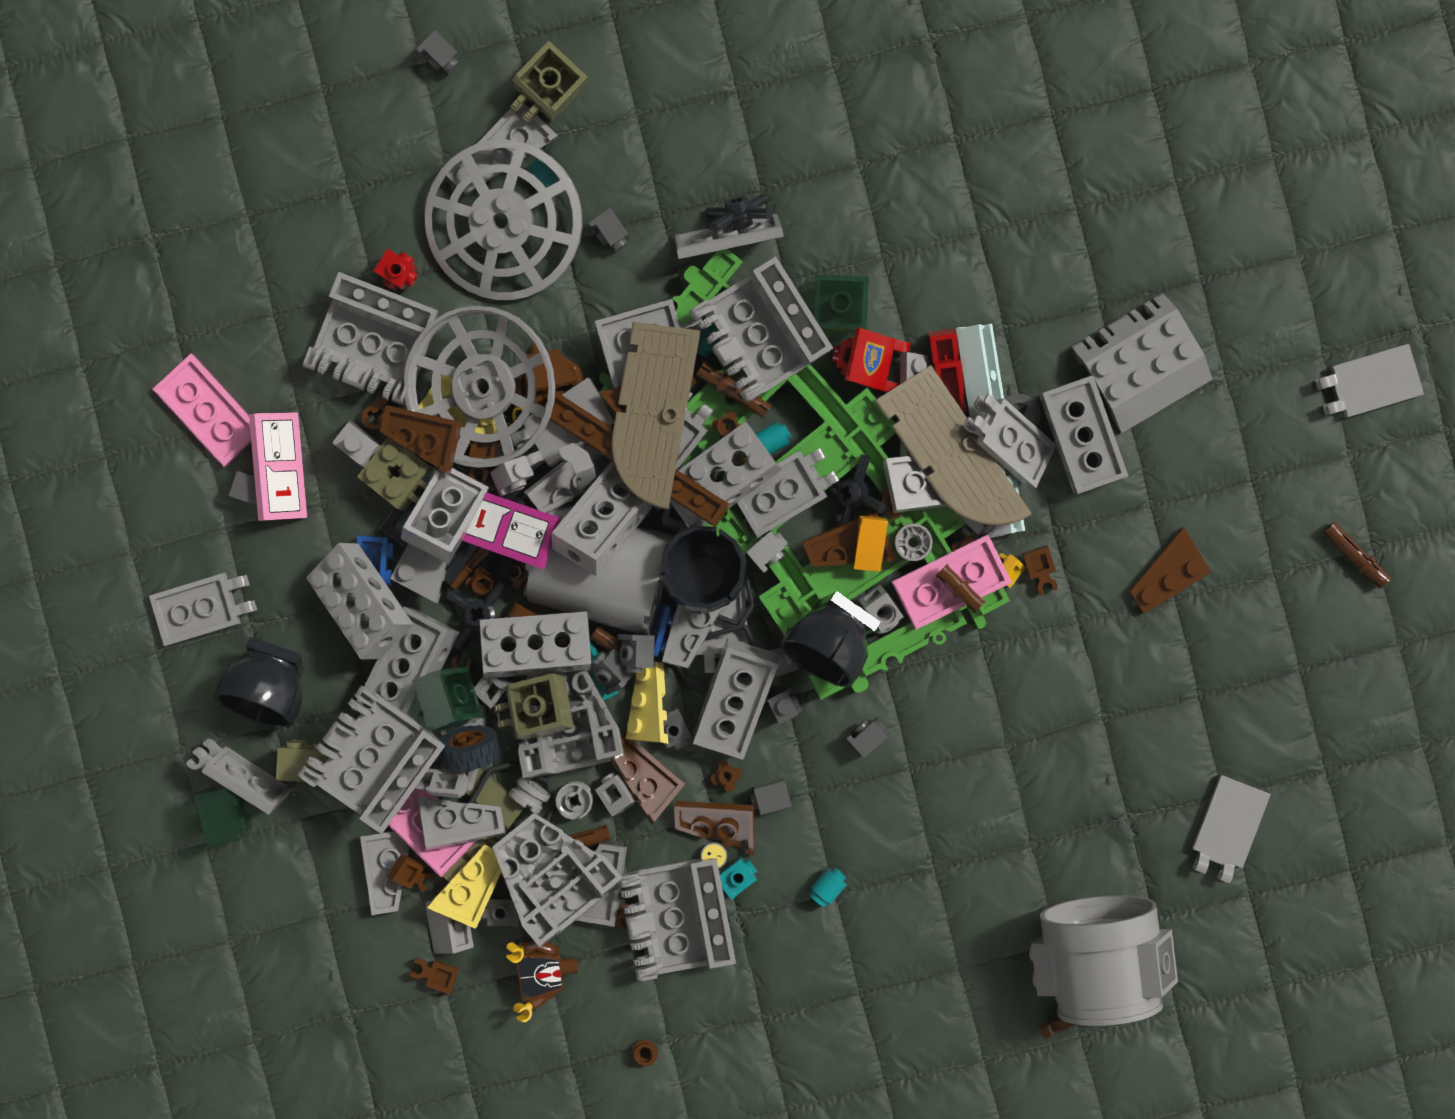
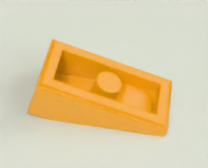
(870, 543)

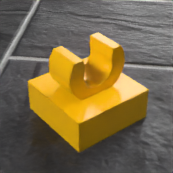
(1013, 567)

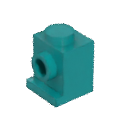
(740, 866)

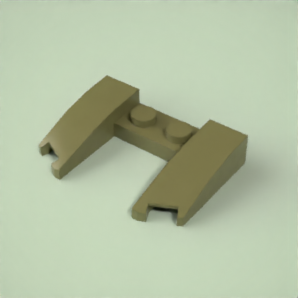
(494, 795)

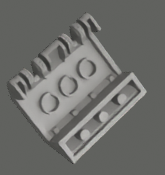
(762, 329)
(369, 336)
(1144, 362)
(373, 759)
(678, 917)

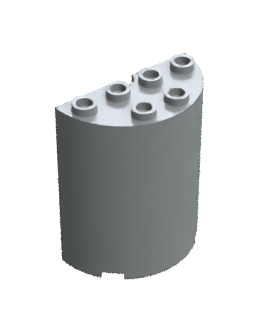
(620, 596)

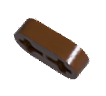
(376, 407)

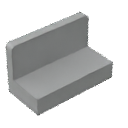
(448, 934)

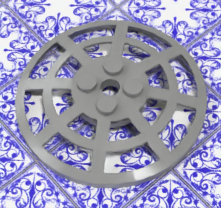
(519, 217)
(467, 378)

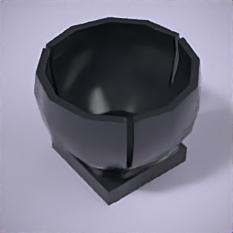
(703, 569)
(831, 640)
(263, 678)

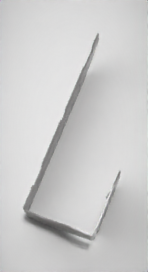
(581, 463)

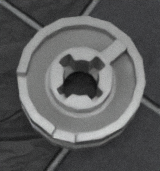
(923, 537)
(529, 794)
(585, 798)

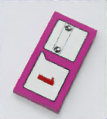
(513, 530)

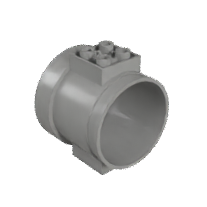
(1104, 959)

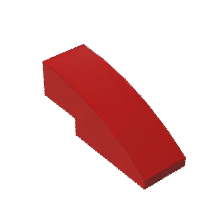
(947, 363)

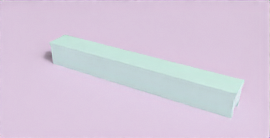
(981, 378)

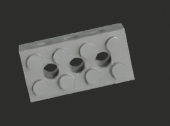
(1100, 441)
(723, 458)
(599, 522)
(359, 601)
(522, 632)
(391, 670)
(744, 713)

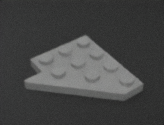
(616, 333)

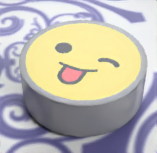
(715, 850)

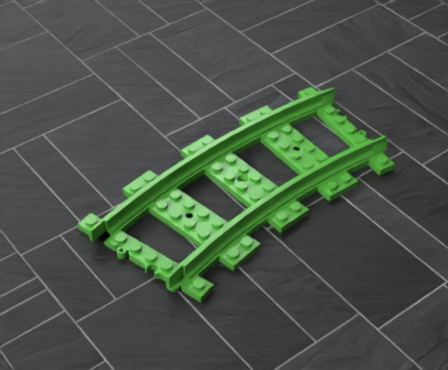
(843, 438)

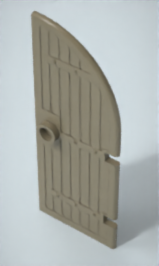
(656, 398)
(935, 437)

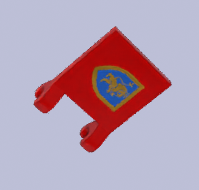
(872, 358)

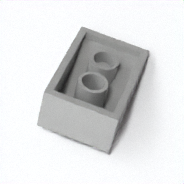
(444, 514)

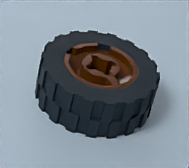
(469, 748)

